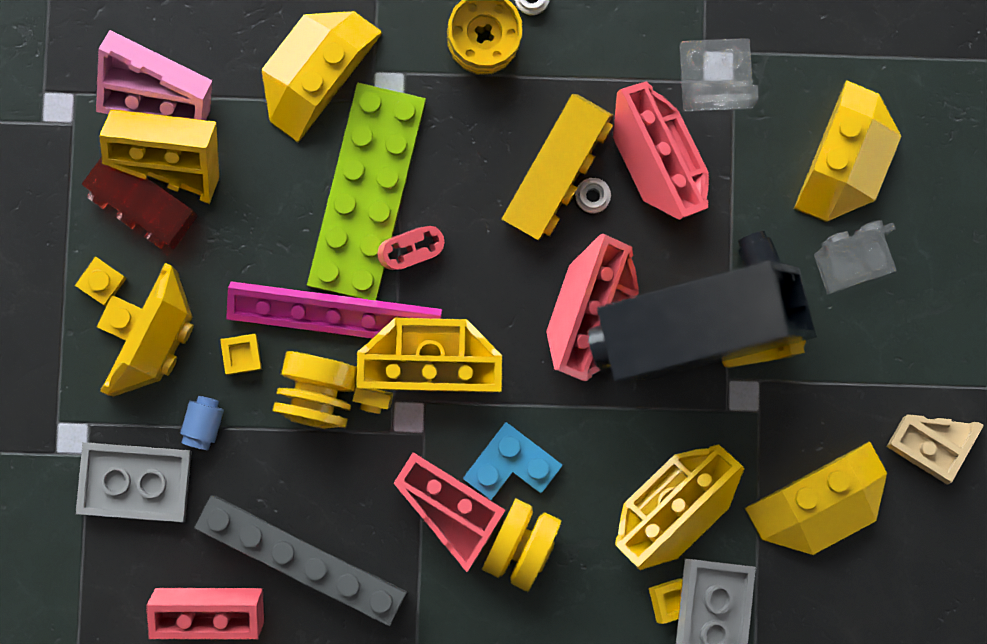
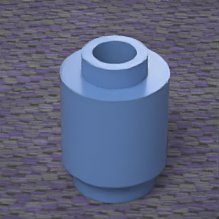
(201, 423)

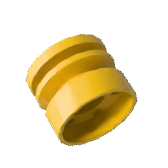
(475, 16)
(315, 390)

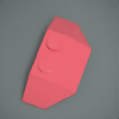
(659, 152)
(594, 279)

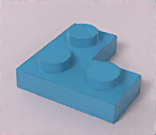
(507, 454)

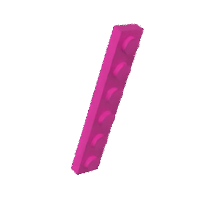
(317, 310)

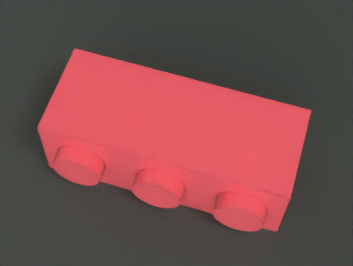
(205, 613)

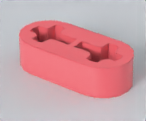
(413, 255)

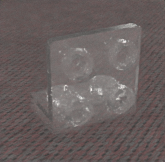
(717, 75)
(855, 259)

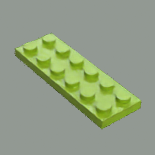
(366, 191)

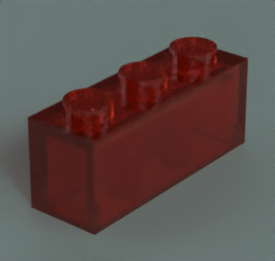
(140, 203)

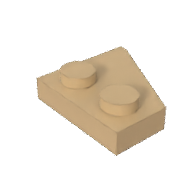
(935, 444)

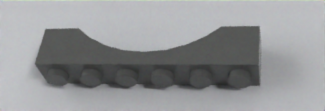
(300, 560)

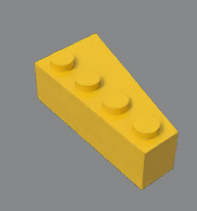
(558, 166)

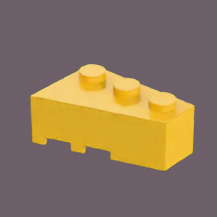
(163, 148)

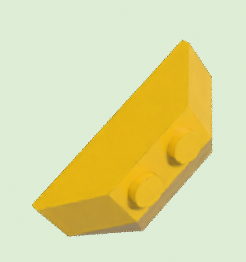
(313, 67)
(850, 156)
(153, 338)
(429, 357)
(823, 503)
(677, 505)

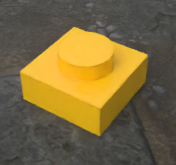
(100, 281)
(119, 317)
(241, 354)
(373, 399)
(666, 600)

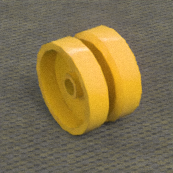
(525, 546)

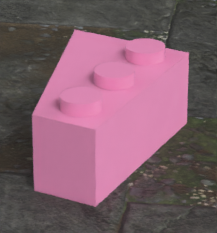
(147, 82)

